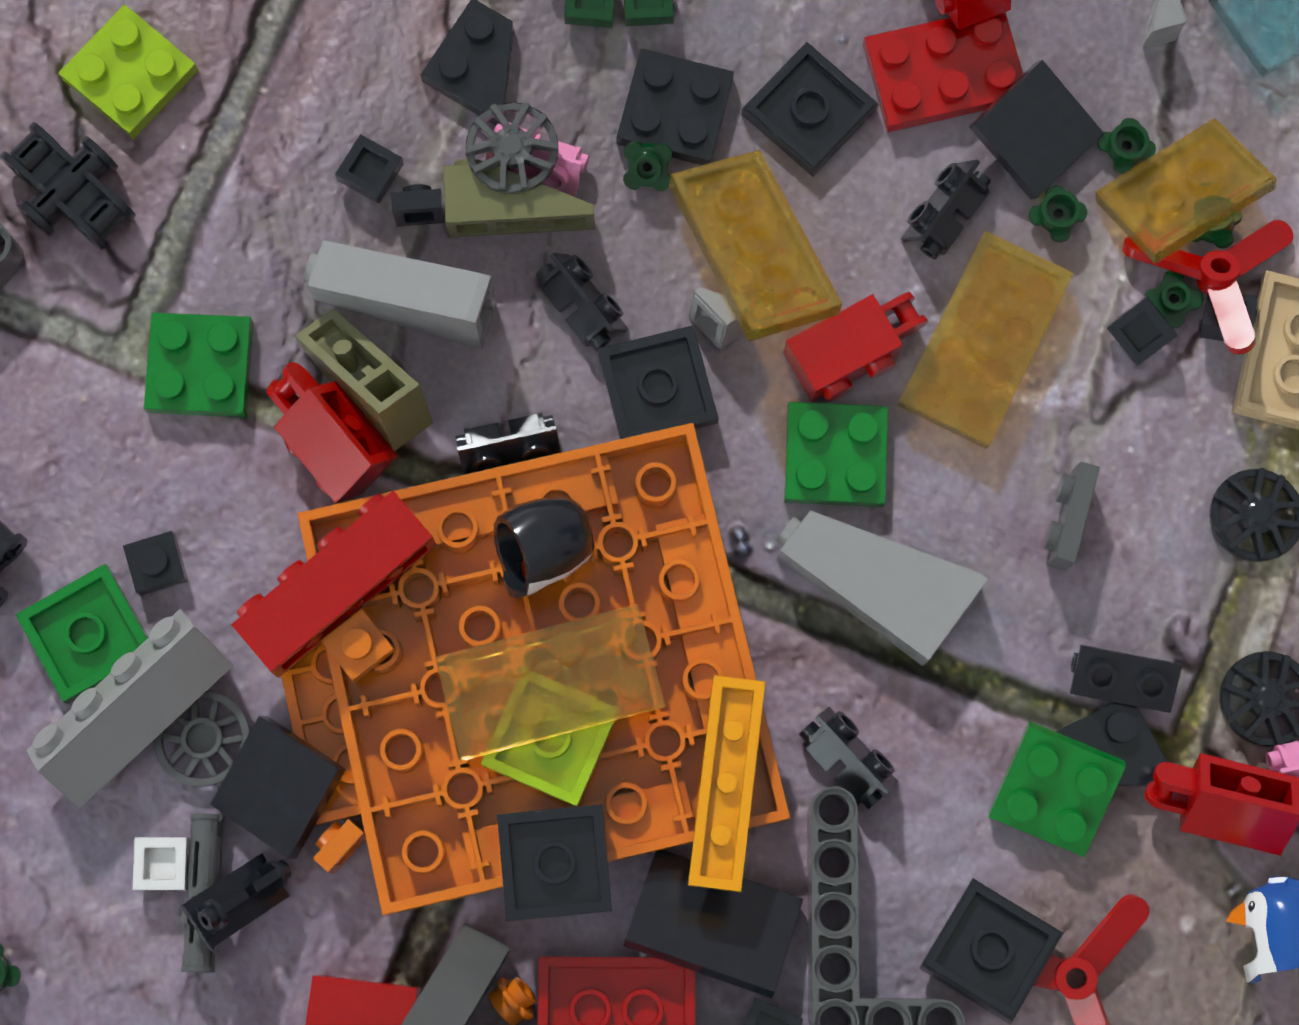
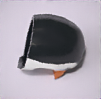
(549, 536)

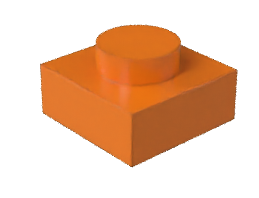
(358, 645)
(338, 845)

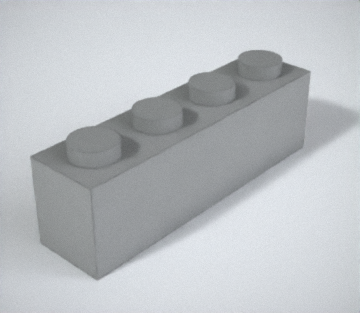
(128, 708)

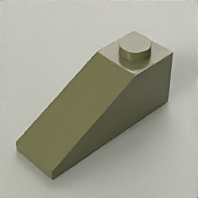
(479, 211)
(368, 376)

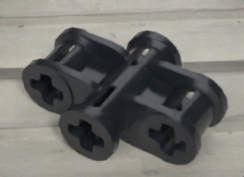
(67, 186)

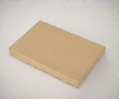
(1271, 369)

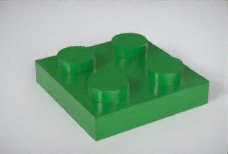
(198, 364)
(836, 454)
(82, 631)
(1056, 789)

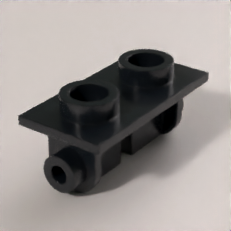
(956, 191)
(595, 312)
(529, 439)
(1124, 678)
(839, 740)
(238, 899)

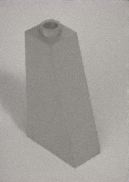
(404, 291)
(885, 584)

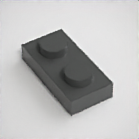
(1065, 536)

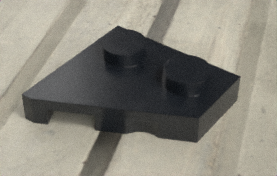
(473, 60)

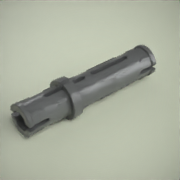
(202, 873)

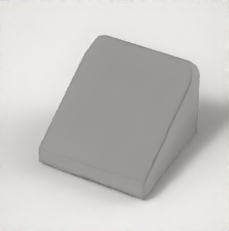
(1164, 22)
(714, 317)

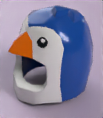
(1274, 917)

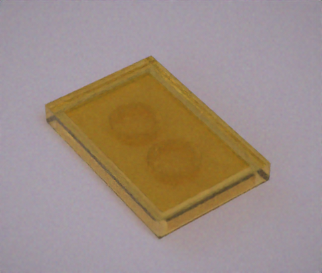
(1185, 190)

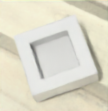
(160, 863)

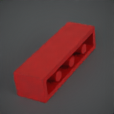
(334, 583)

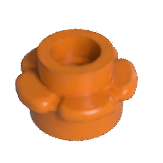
(513, 1000)

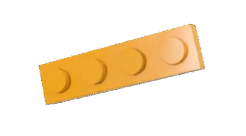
(726, 783)

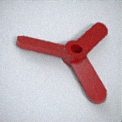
(1218, 275)
(1093, 958)

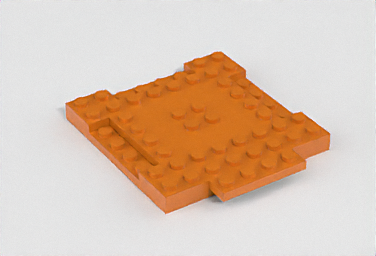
(655, 546)

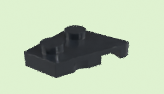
(1123, 734)

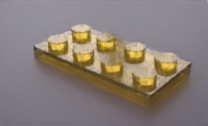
(754, 245)
(985, 339)
(549, 682)

